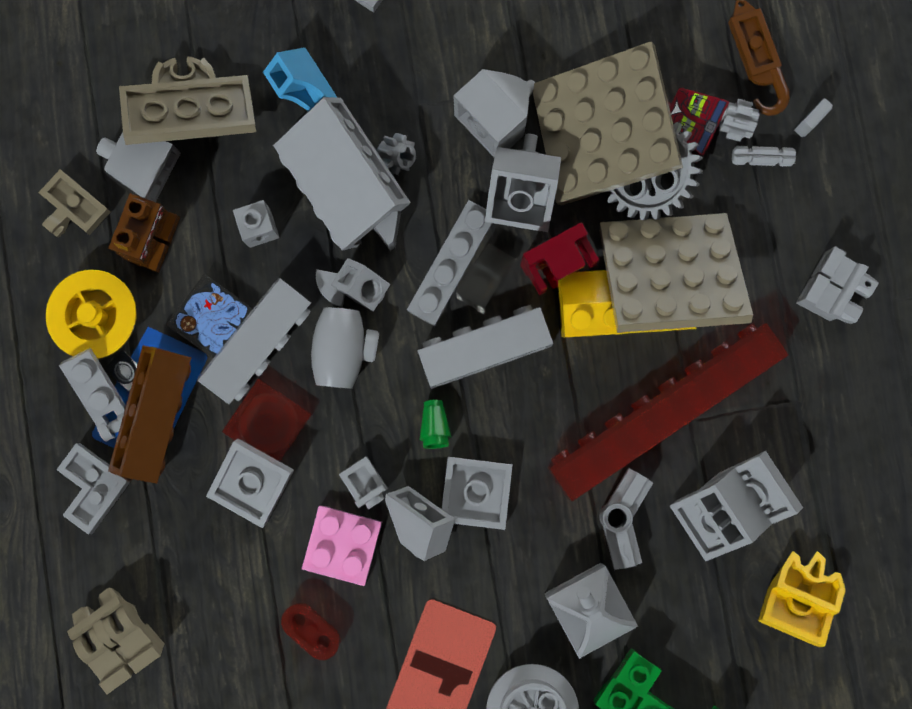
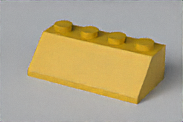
(588, 305)

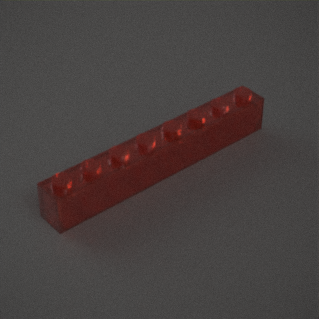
(667, 411)

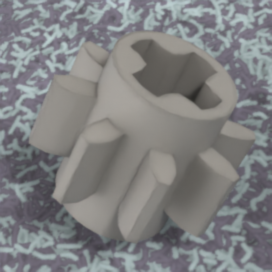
(397, 153)

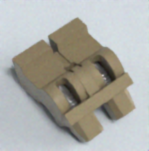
(113, 640)

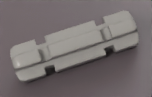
(763, 156)

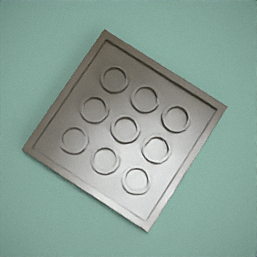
(607, 124)
(674, 273)

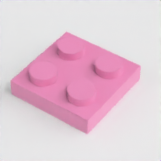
(342, 545)

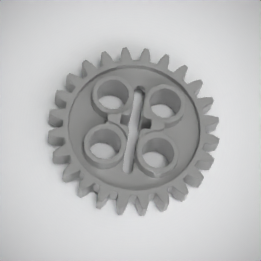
(663, 198)

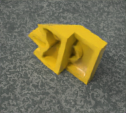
(803, 599)

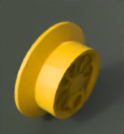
(91, 312)

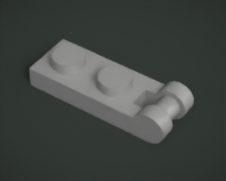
(95, 391)

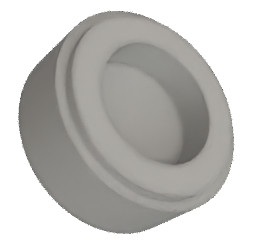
(370, 345)

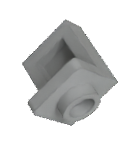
(364, 483)

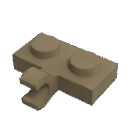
(71, 204)

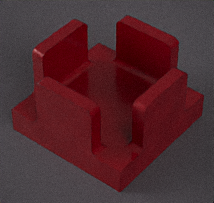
(558, 257)

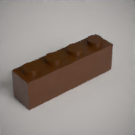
(150, 415)

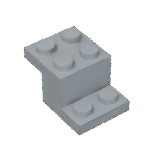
(736, 506)

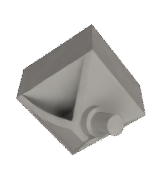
(494, 108)
(522, 187)
(591, 610)

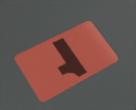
(442, 659)

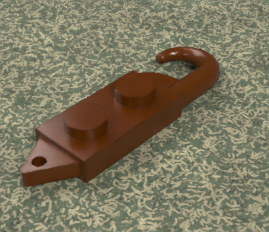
(758, 54)

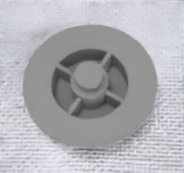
(532, 688)

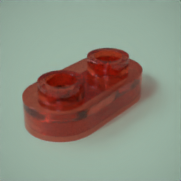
(308, 634)

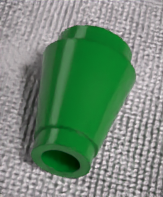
(434, 425)

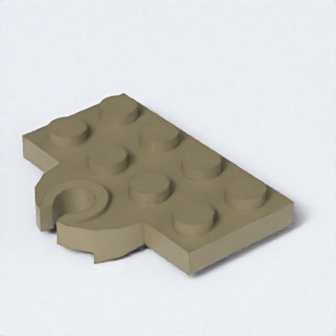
(186, 105)

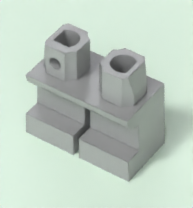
(833, 286)

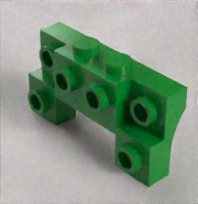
(631, 685)

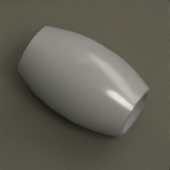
(337, 347)

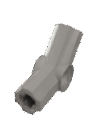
(622, 538)

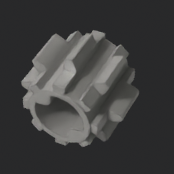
(739, 120)

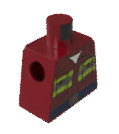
(698, 115)

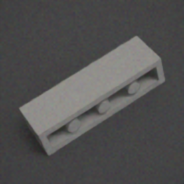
(254, 341)
(484, 347)

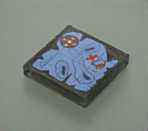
(209, 316)

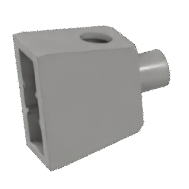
(139, 166)

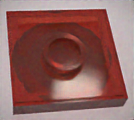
(267, 421)

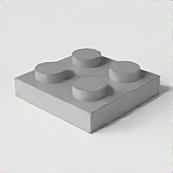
(249, 483)
(477, 492)

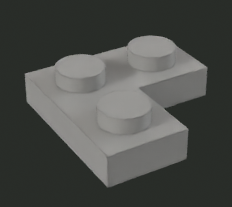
(98, 486)

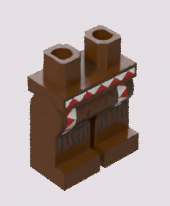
(136, 229)

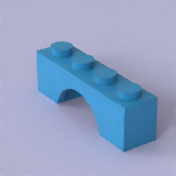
(298, 78)

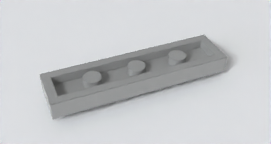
(450, 264)

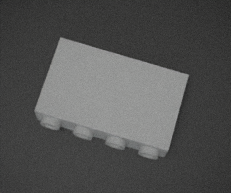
(340, 172)

